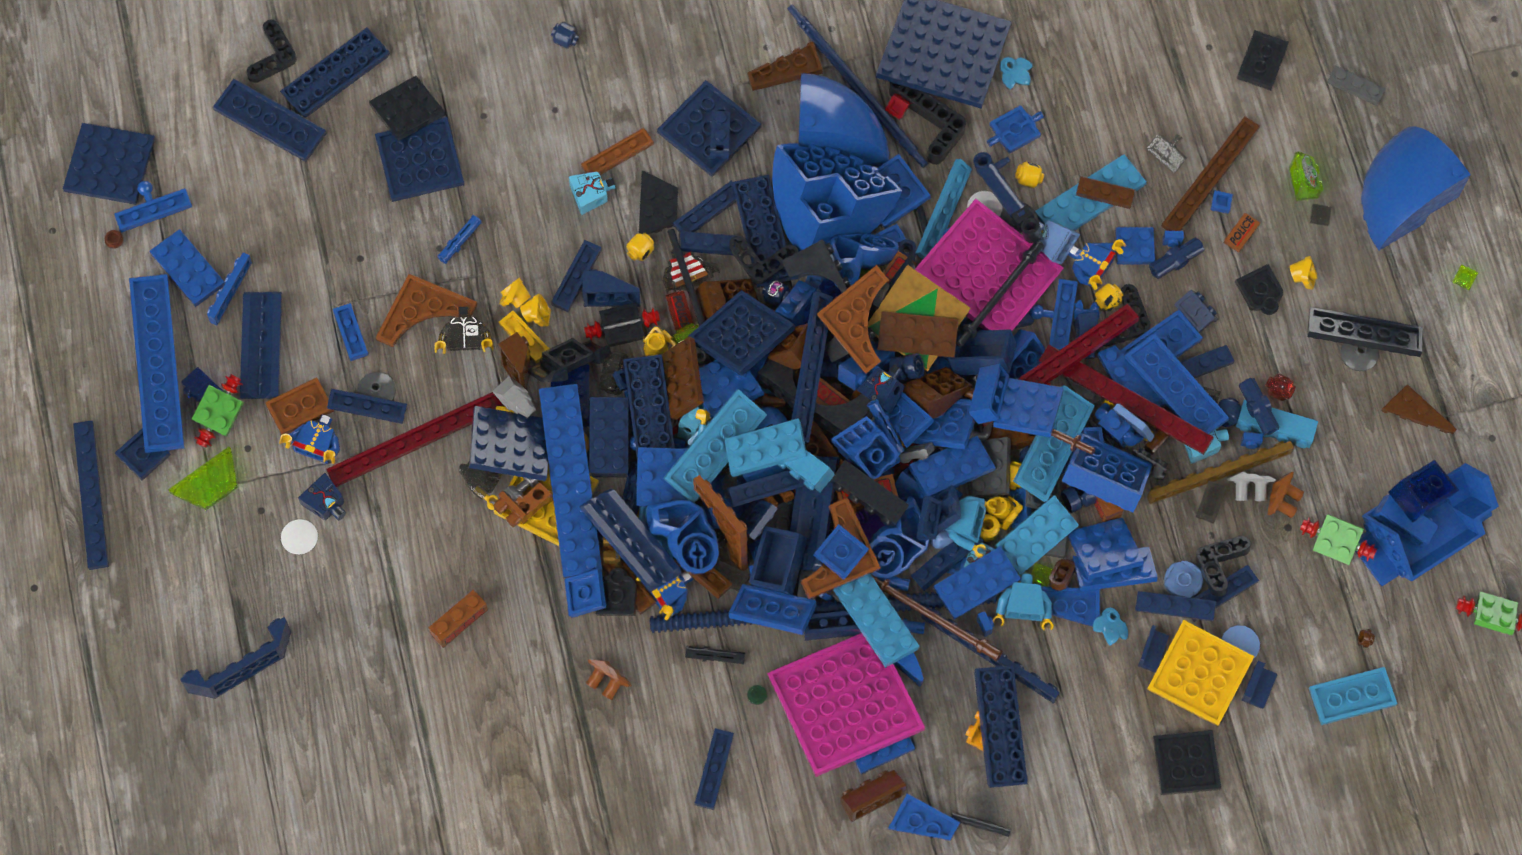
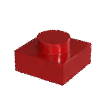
(897, 106)

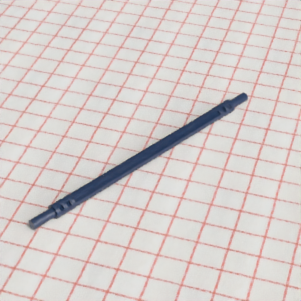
(857, 86)

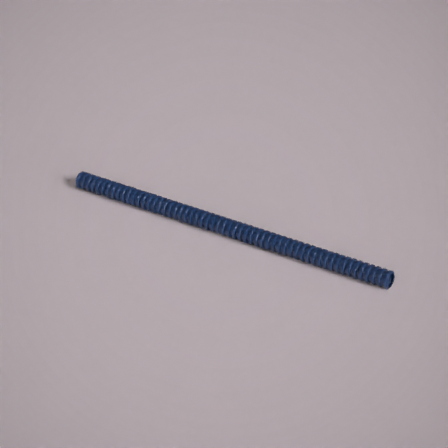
(722, 618)

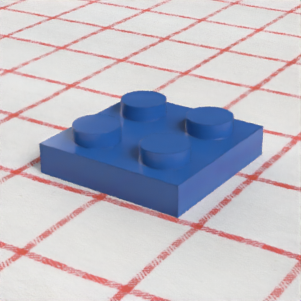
(1139, 245)
(841, 552)
(585, 593)

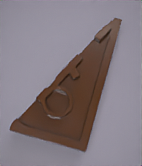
(1413, 407)

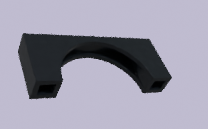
(819, 261)
(833, 418)

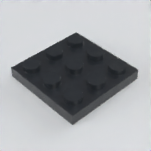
(407, 108)
(1186, 762)

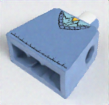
(1057, 241)

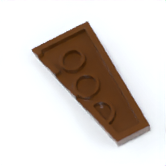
(786, 68)

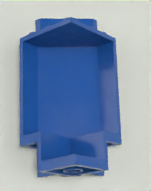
(1458, 523)

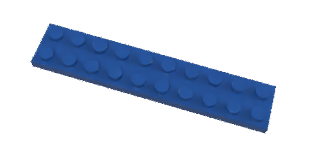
(156, 363)
(569, 479)

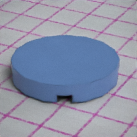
(1183, 579)
(1243, 638)

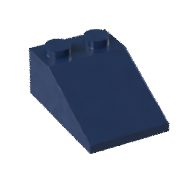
(607, 291)

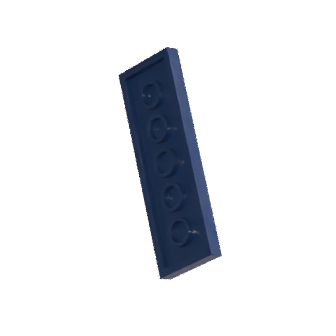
(269, 120)

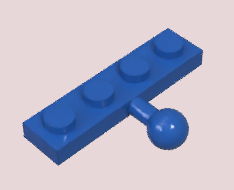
(152, 209)
(1061, 315)

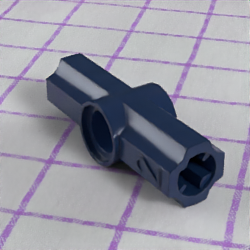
(1176, 258)
(1259, 406)

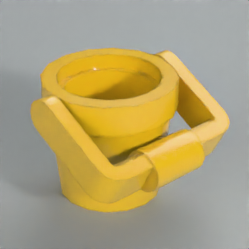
(1304, 272)
(515, 294)
(536, 310)
(657, 342)
(1006, 511)

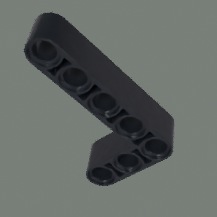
(932, 115)

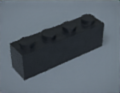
(869, 494)

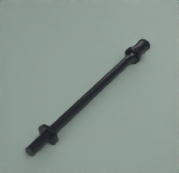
(1029, 257)

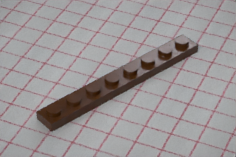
(1210, 175)

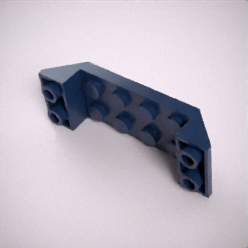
(244, 669)

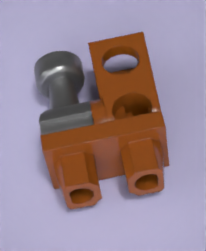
(522, 505)

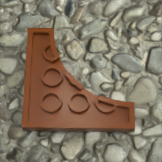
(416, 303)
(848, 318)
(728, 523)
(824, 578)

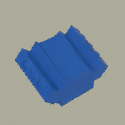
(866, 448)

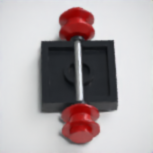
(622, 324)

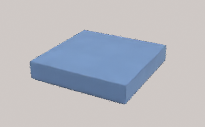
(1138, 425)

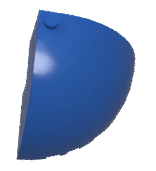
(839, 120)
(1408, 182)
(828, 194)

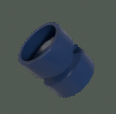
(910, 364)
(1076, 498)

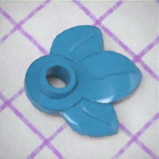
(1016, 74)
(1111, 628)

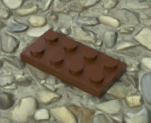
(917, 334)
(682, 378)

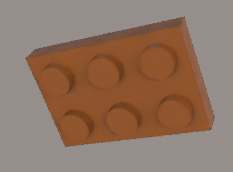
(299, 406)

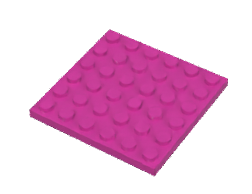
(979, 258)
(844, 704)

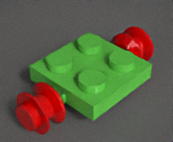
(218, 410)
(1338, 539)
(1492, 612)

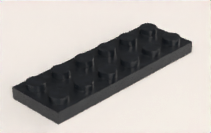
(1365, 332)

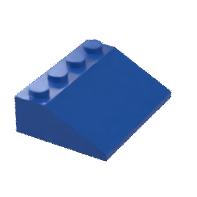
(1108, 473)

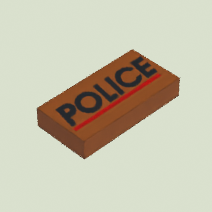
(1241, 232)

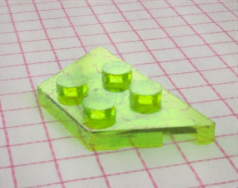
(208, 482)

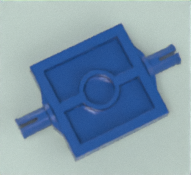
(1015, 129)

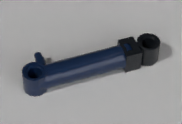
(1021, 215)

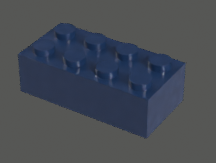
(608, 437)

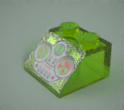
(1305, 177)

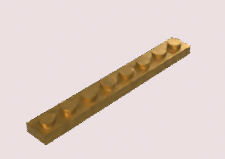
(1226, 469)

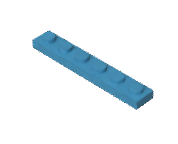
(945, 207)

